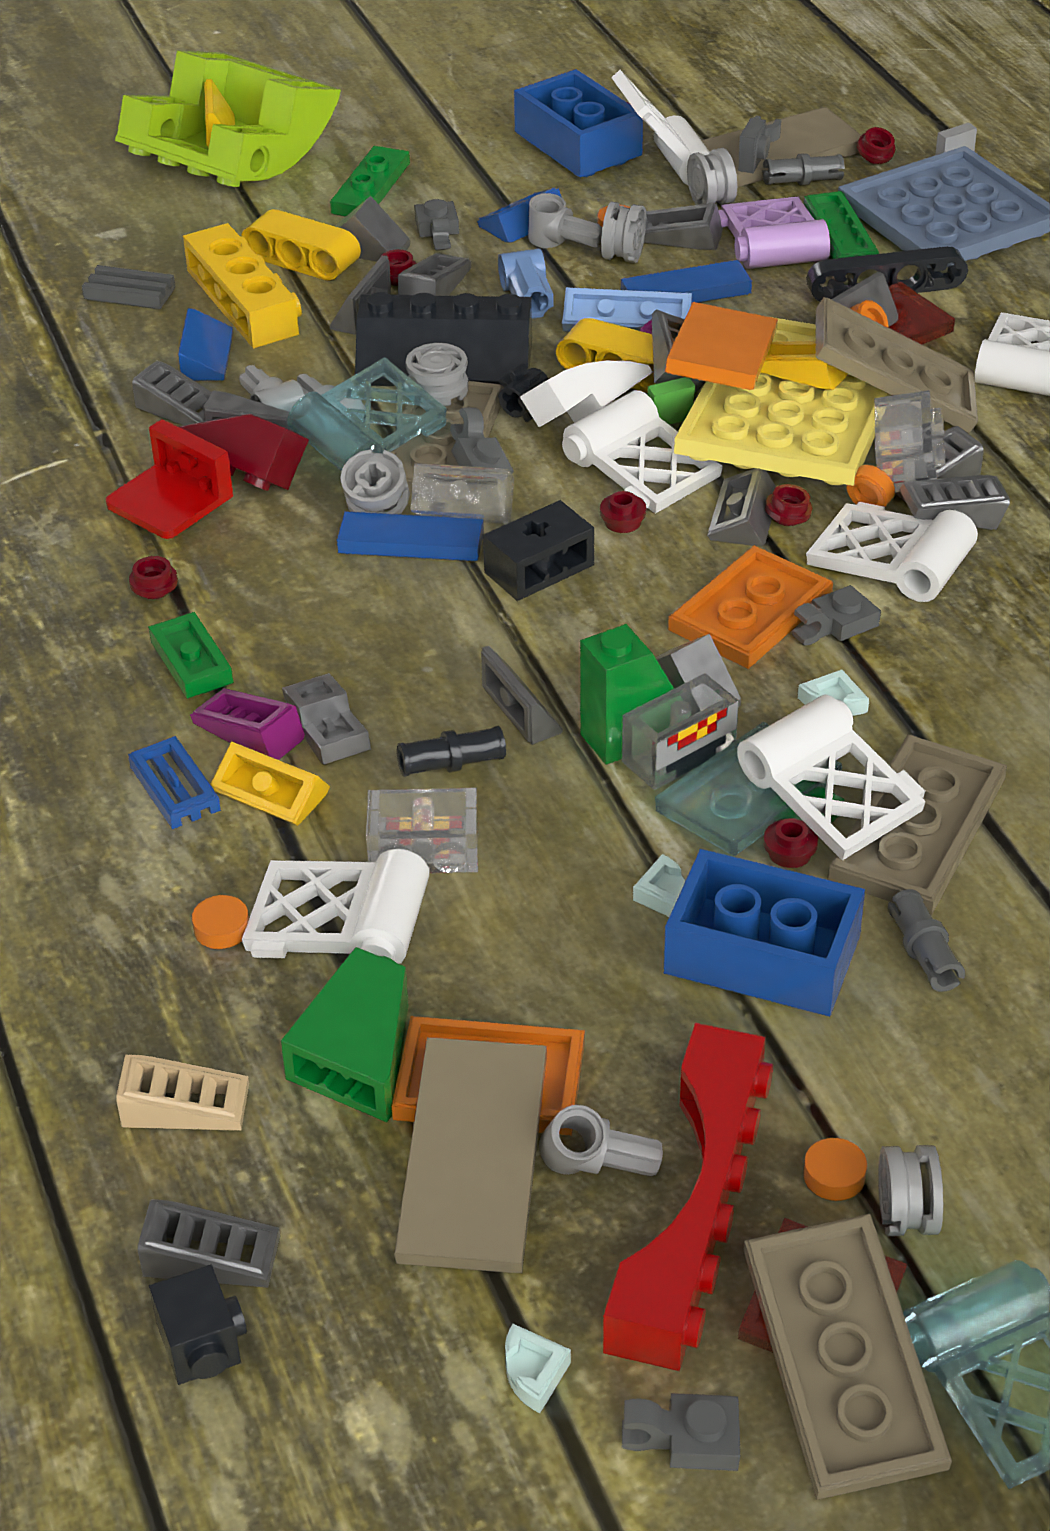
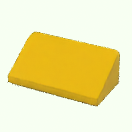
(216, 109)
(268, 784)

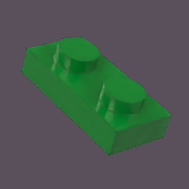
(191, 655)

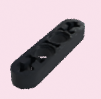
(890, 264)

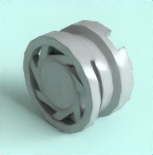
(712, 177)
(623, 232)
(439, 371)
(375, 483)
(910, 1190)

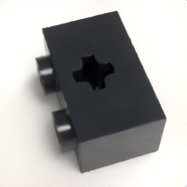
(538, 550)

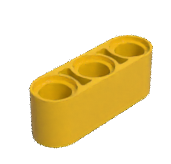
(302, 244)
(602, 341)

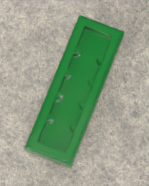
(371, 178)
(845, 229)

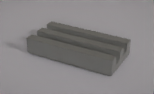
(129, 287)

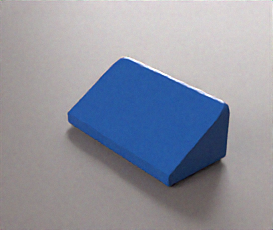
(512, 220)
(204, 347)

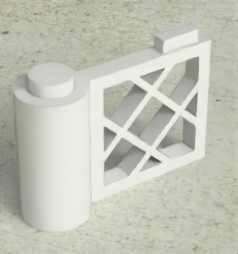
(671, 134)
(1010, 357)
(622, 432)
(920, 561)
(801, 748)
(379, 912)

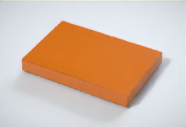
(721, 346)
(749, 605)
(562, 1071)

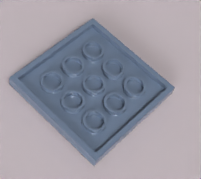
(949, 202)

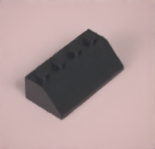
(489, 330)

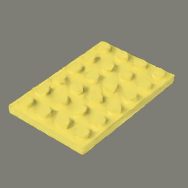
(784, 423)

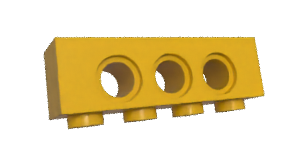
(242, 285)

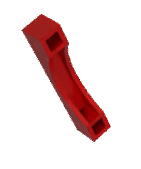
(659, 1288)

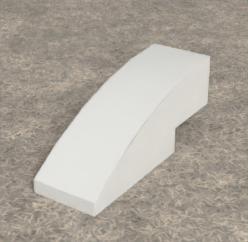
(583, 389)

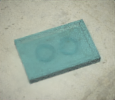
(724, 804)

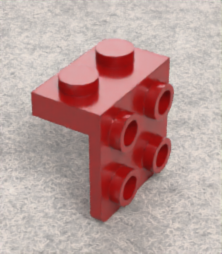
(180, 488)

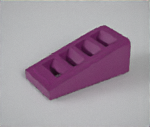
(254, 723)

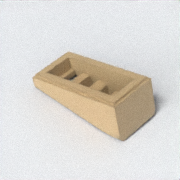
(165, 1076)

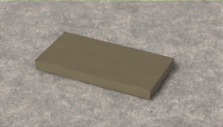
(811, 132)
(894, 362)
(438, 446)
(931, 844)
(472, 1156)
(845, 1357)

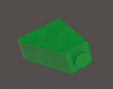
(615, 679)
(352, 1035)

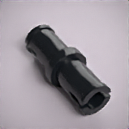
(451, 751)

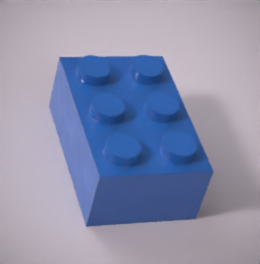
(578, 123)
(764, 931)

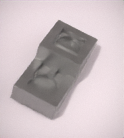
(327, 718)

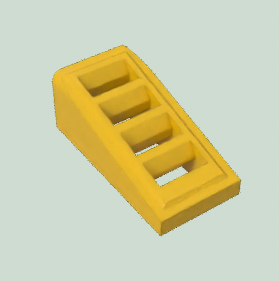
(798, 363)

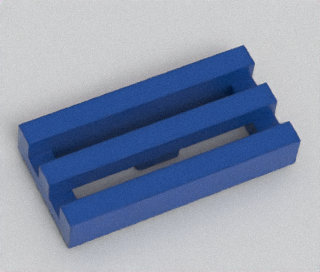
(186, 805)

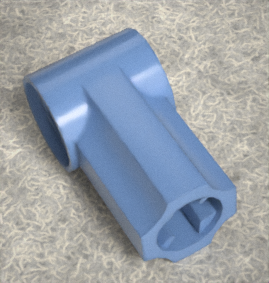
(526, 277)

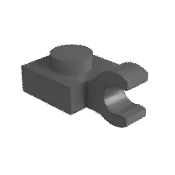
(756, 142)
(437, 220)
(472, 447)
(837, 613)
(695, 1430)

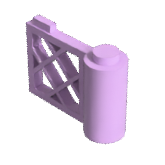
(775, 232)

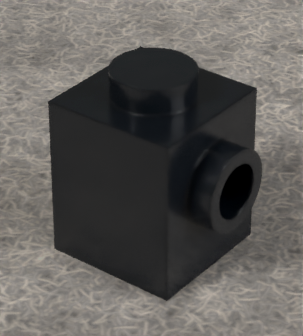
(197, 1324)

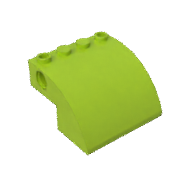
(273, 111)

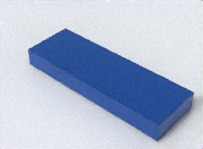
(704, 281)
(410, 536)

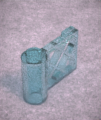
(344, 431)
(974, 1329)

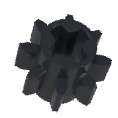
(515, 384)

